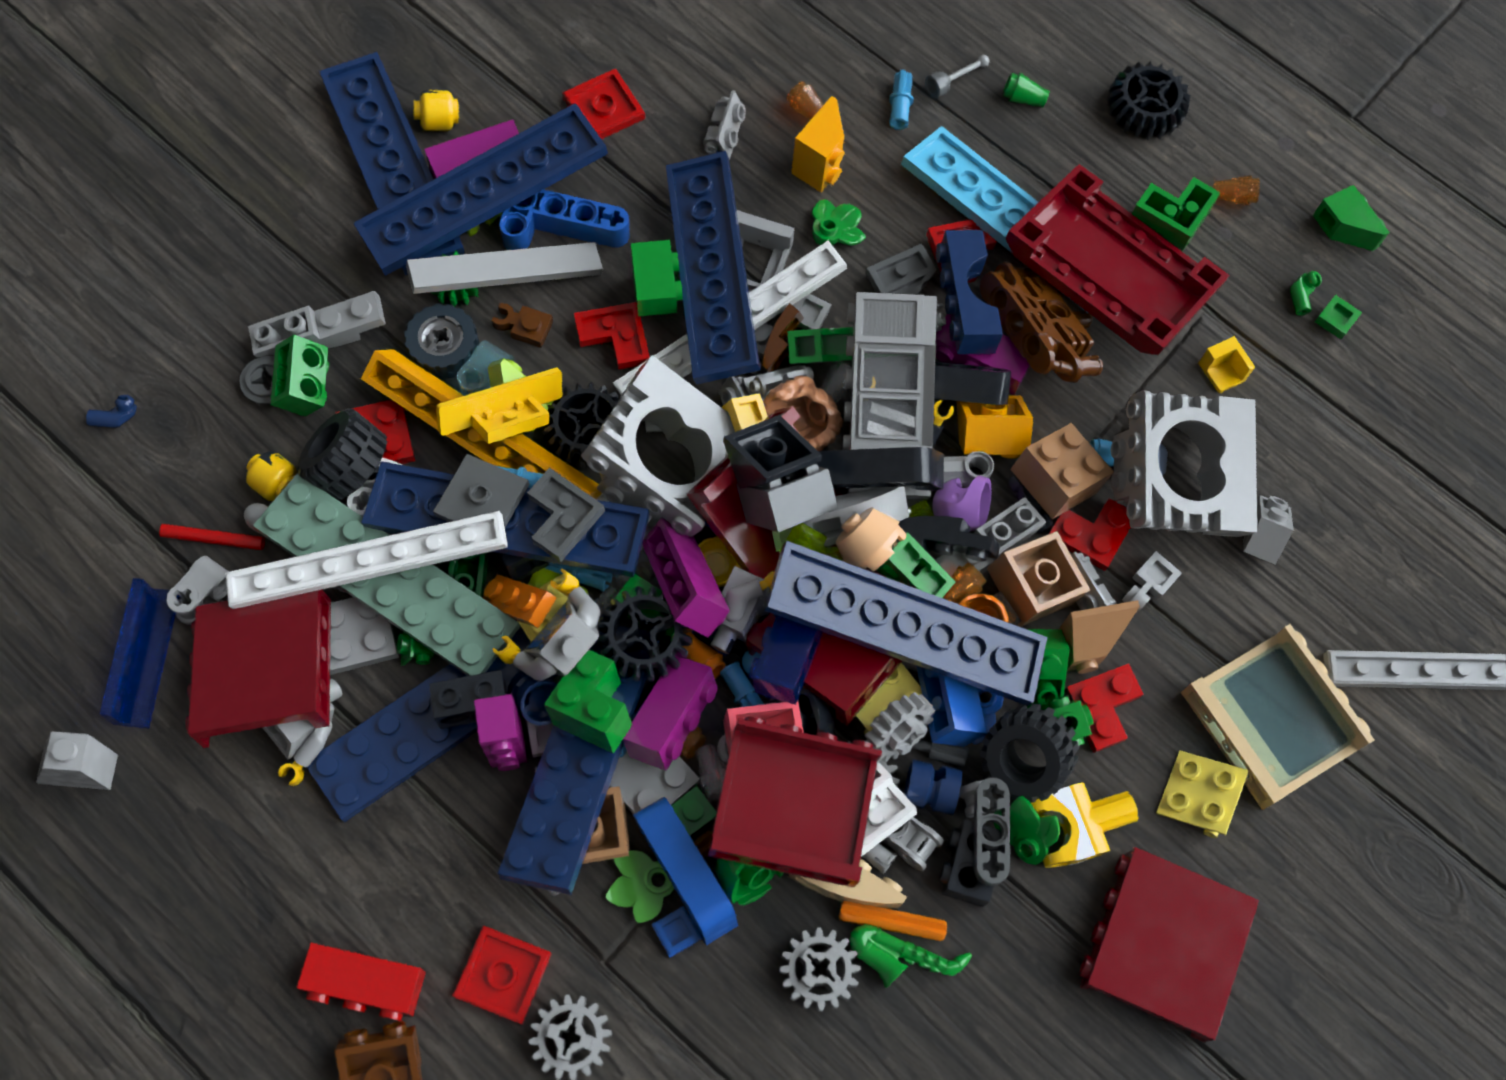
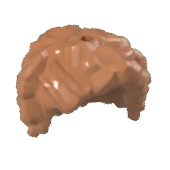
(818, 412)

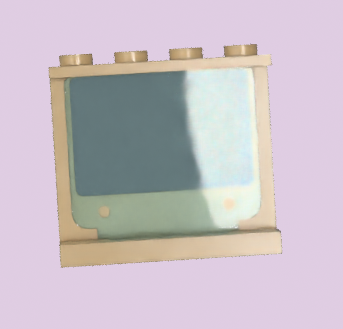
(1277, 716)

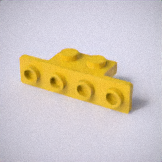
(502, 408)

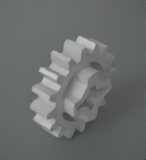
(900, 726)
(832, 982)
(554, 1032)

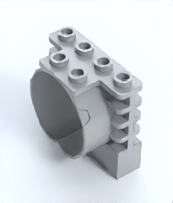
(685, 417)
(1227, 443)

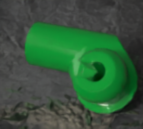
(1302, 289)

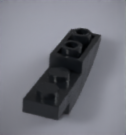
(949, 535)

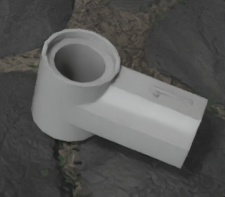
(960, 467)

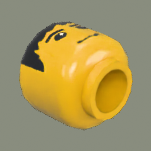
(436, 110)
(269, 474)

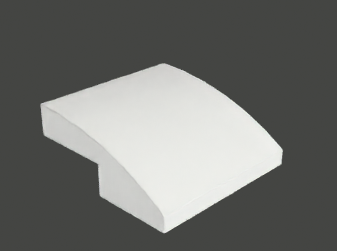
(887, 809)

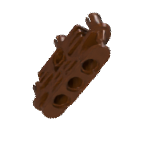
(1041, 323)

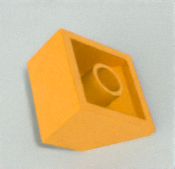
(820, 148)
(995, 428)

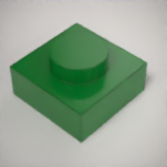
(1338, 317)
(694, 811)

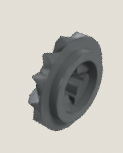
(253, 376)

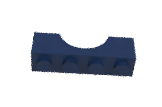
(973, 323)

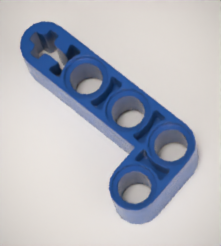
(612, 231)
(686, 870)

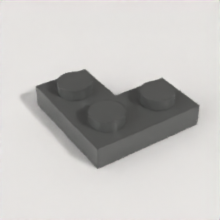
(571, 514)

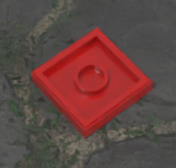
(606, 103)
(502, 975)

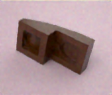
(777, 349)

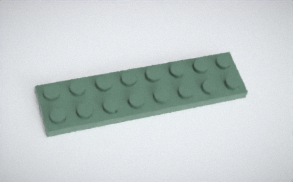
(417, 601)

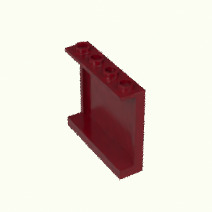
(721, 507)
(260, 665)
(840, 671)
(795, 802)
(1169, 942)

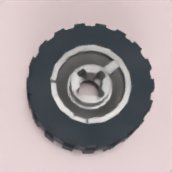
(438, 322)

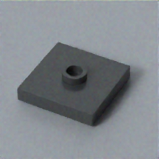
(481, 490)

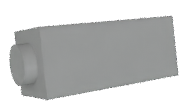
(76, 762)

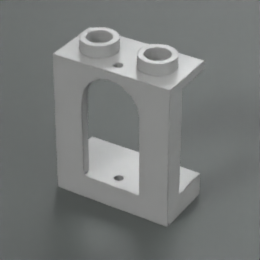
(768, 235)

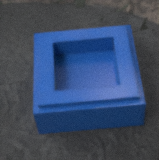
(676, 932)

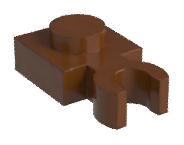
(527, 325)

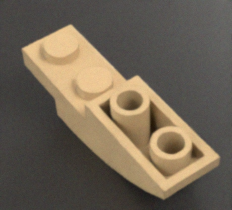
(868, 891)

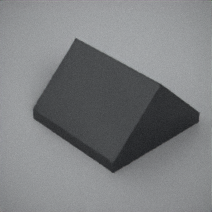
(768, 452)

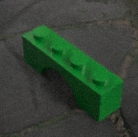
(818, 345)

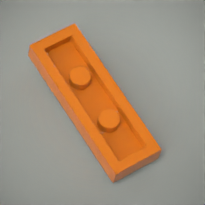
(519, 600)

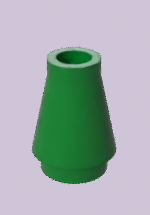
(1024, 90)

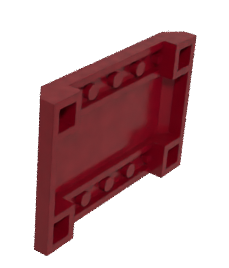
(1113, 263)

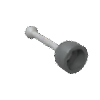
(939, 82)

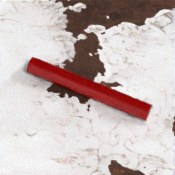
(212, 536)

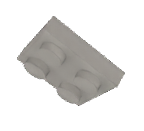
(359, 637)

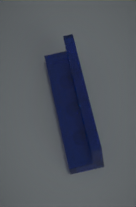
(138, 657)

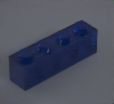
(784, 660)

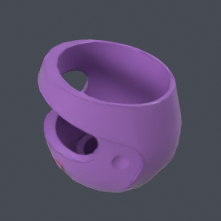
(965, 503)

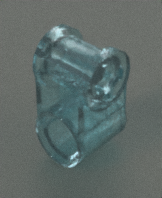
(474, 373)

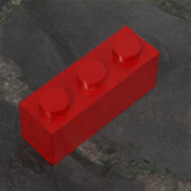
(361, 981)

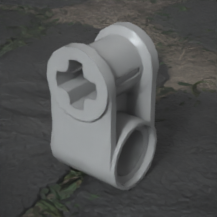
(199, 586)
(910, 838)

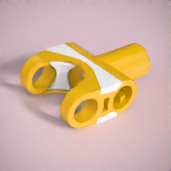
(1085, 822)

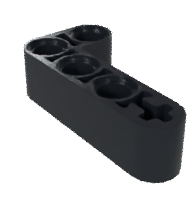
(971, 383)
(885, 467)

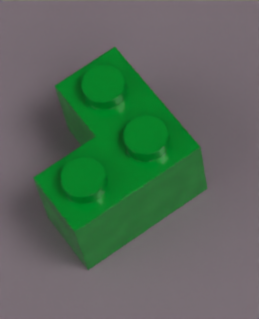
(1174, 217)
(655, 277)
(585, 704)

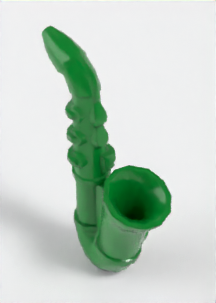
(882, 952)

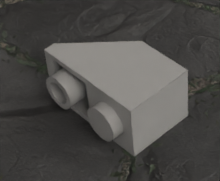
(1273, 529)

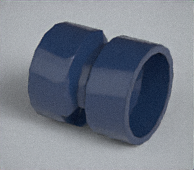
(530, 697)
(933, 787)

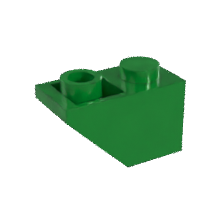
(1350, 220)
(1053, 669)

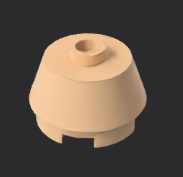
(869, 539)

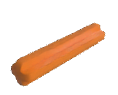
(893, 920)

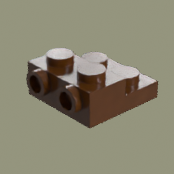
(380, 1055)

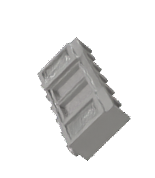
(891, 374)

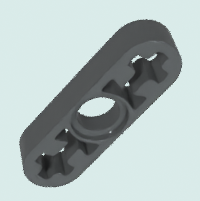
(982, 858)

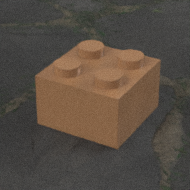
(1061, 470)
(1038, 578)

